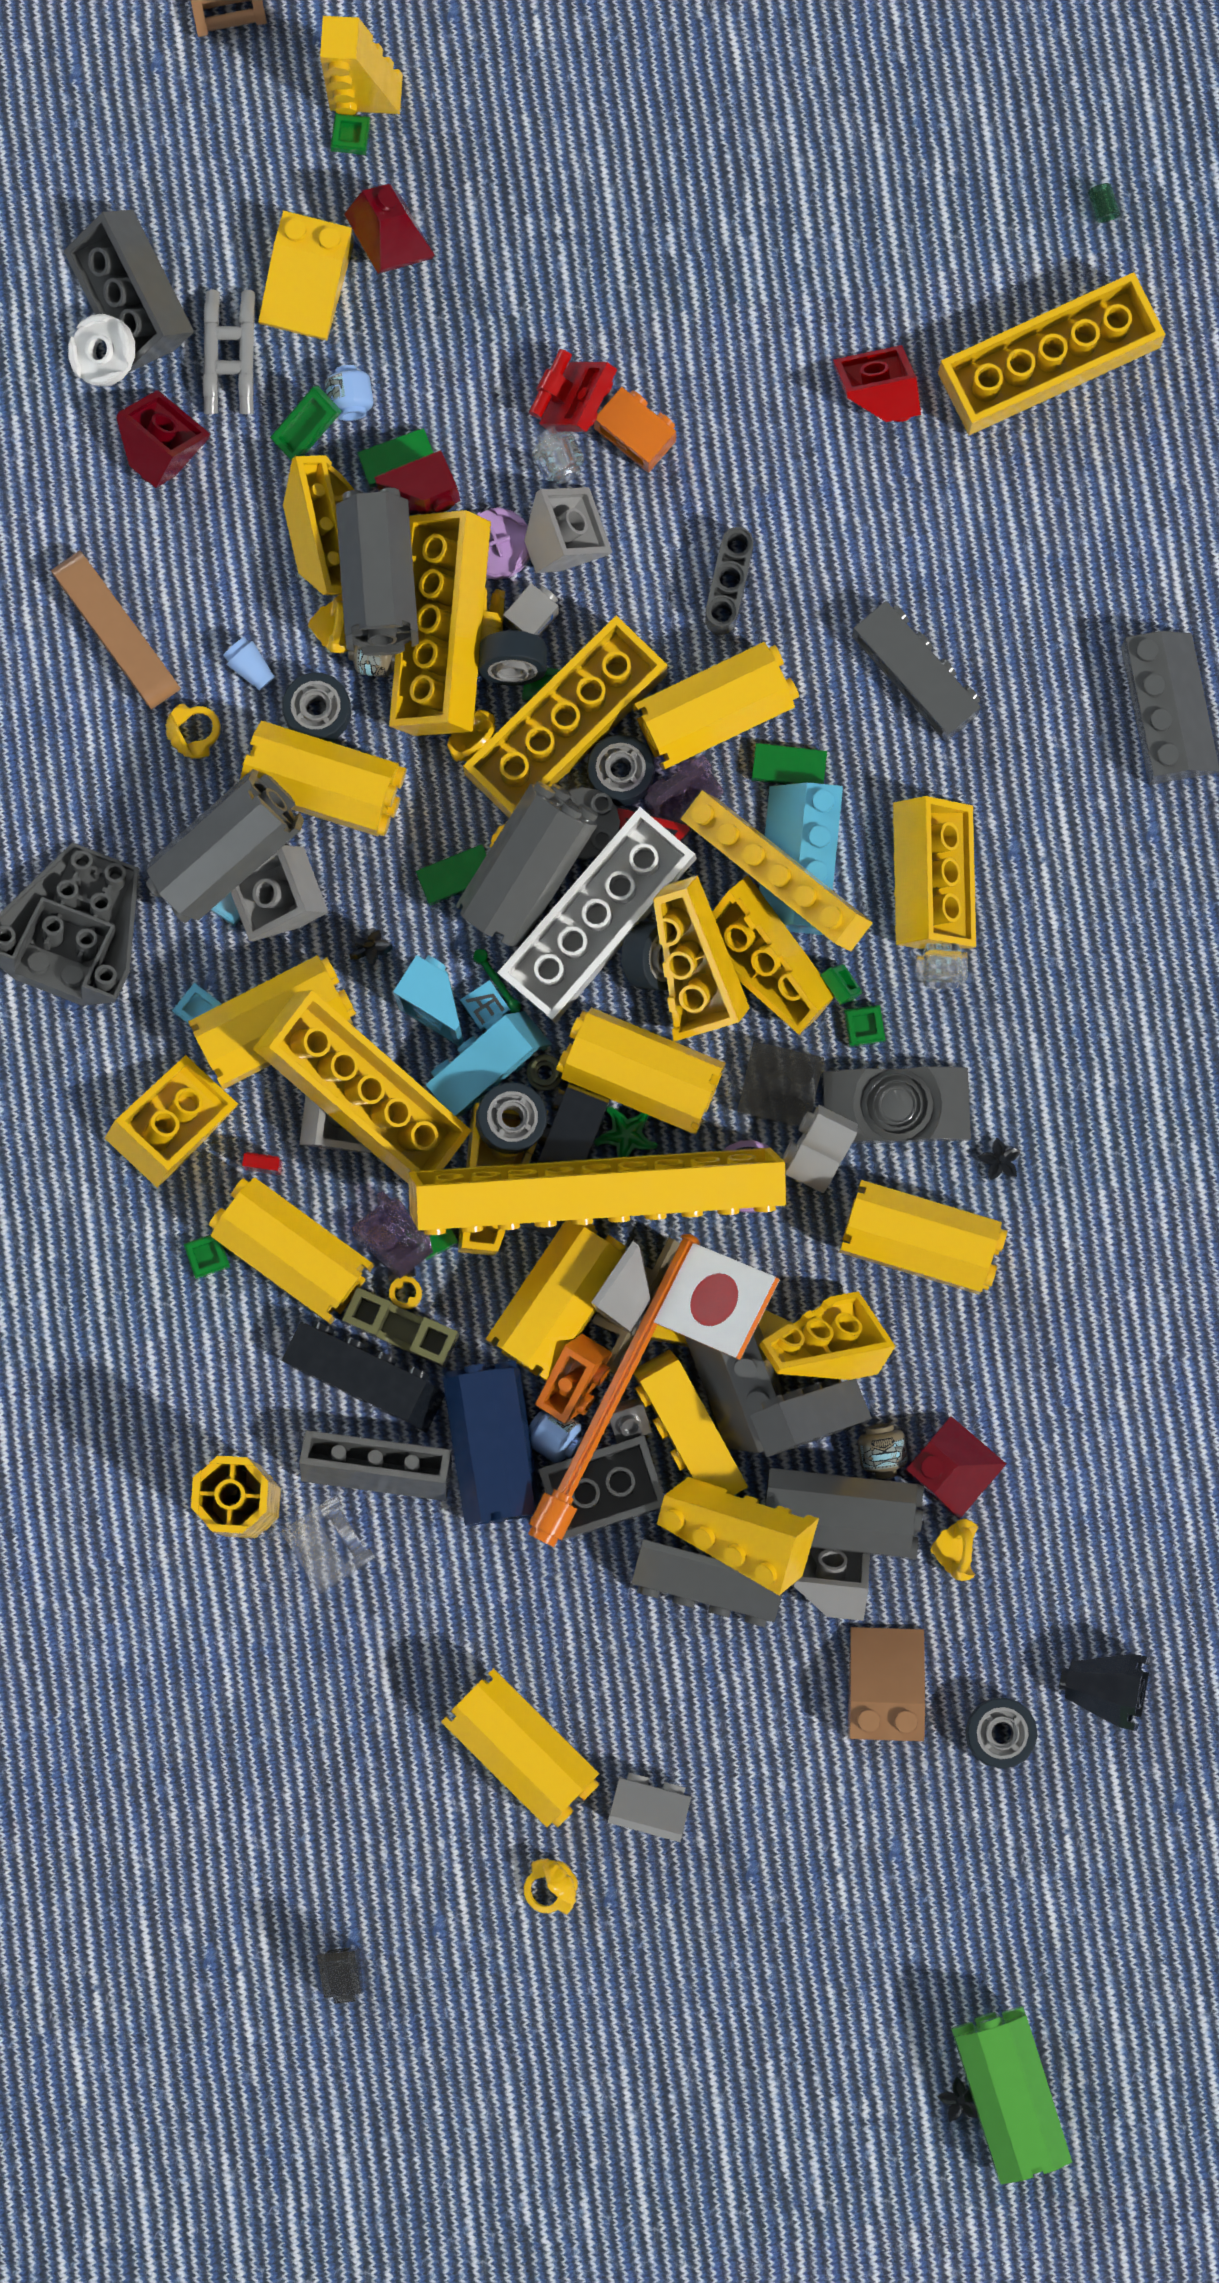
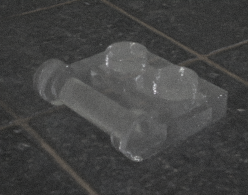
(316, 1550)

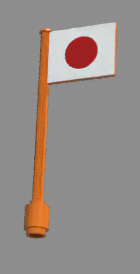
(698, 1298)

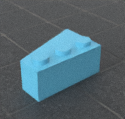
(486, 1061)

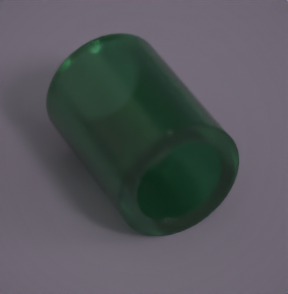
(1104, 203)

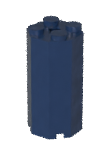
(491, 1443)

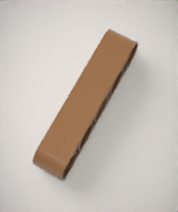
(115, 629)

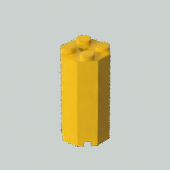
(716, 704)
(328, 778)
(236, 1026)
(640, 1069)
(923, 1238)
(289, 1248)
(556, 1298)
(224, 1479)
(522, 1749)

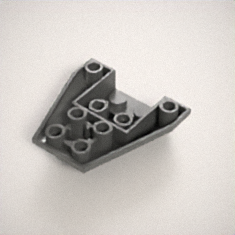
(73, 927)

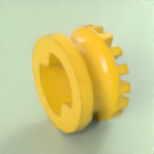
(398, 1284)

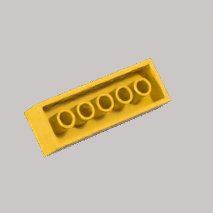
(1051, 353)
(439, 676)
(567, 716)
(360, 1086)

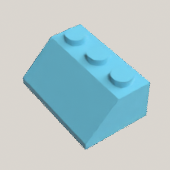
(428, 998)

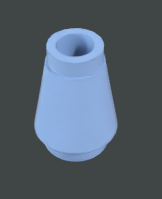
(248, 662)

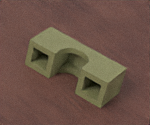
(400, 1327)

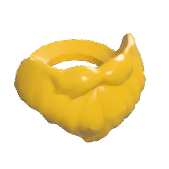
(329, 626)
(465, 745)
(195, 749)
(954, 1549)
(559, 1881)

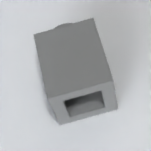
(532, 611)

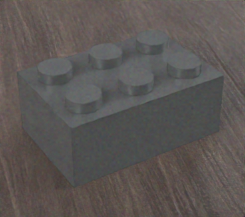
(613, 1489)

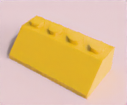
(934, 872)

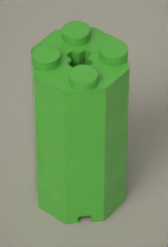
(1011, 2095)

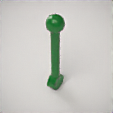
(480, 957)

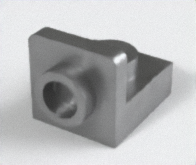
(630, 1420)

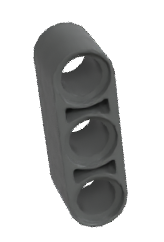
(730, 564)

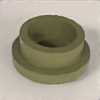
(533, 1068)

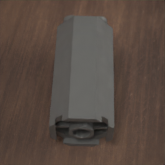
(377, 572)
(223, 846)
(527, 863)
(852, 1511)

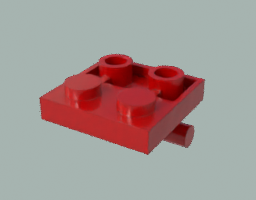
(573, 393)

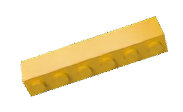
(776, 871)

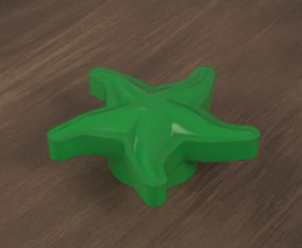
(626, 1134)

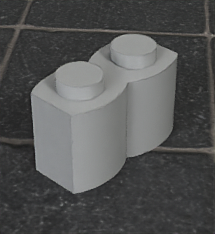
(820, 1148)

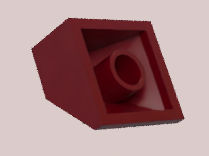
(387, 229)
(159, 437)
(424, 483)
(955, 1467)

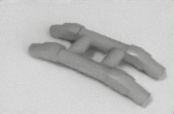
(241, 367)

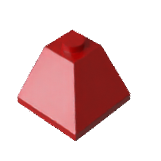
(881, 383)

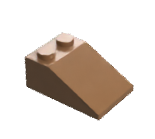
(886, 1684)

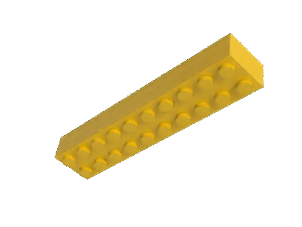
(596, 1190)

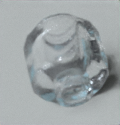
(558, 456)
(942, 965)

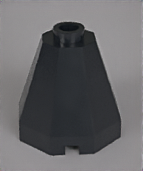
(1108, 1687)

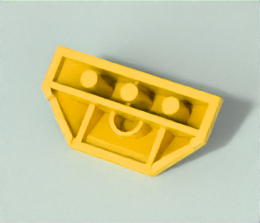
(311, 519)

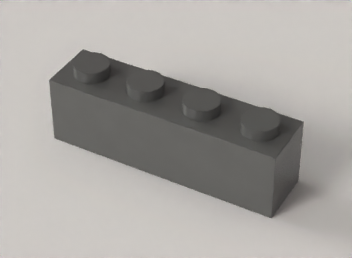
(916, 671)
(809, 1415)
(375, 1465)

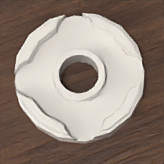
(119, 352)

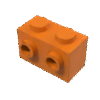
(636, 428)
(574, 1378)

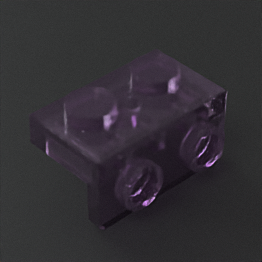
(673, 797)
(393, 1236)

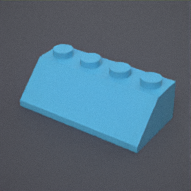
(806, 827)

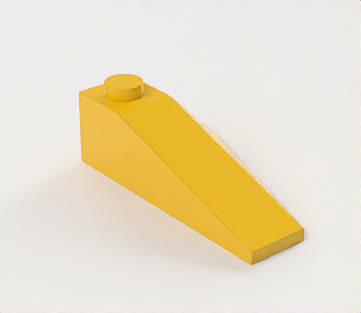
(831, 1342)

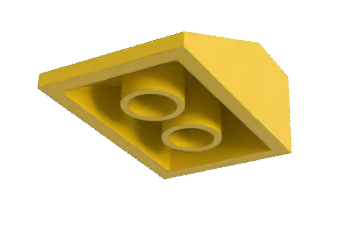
(306, 275)
(170, 1121)

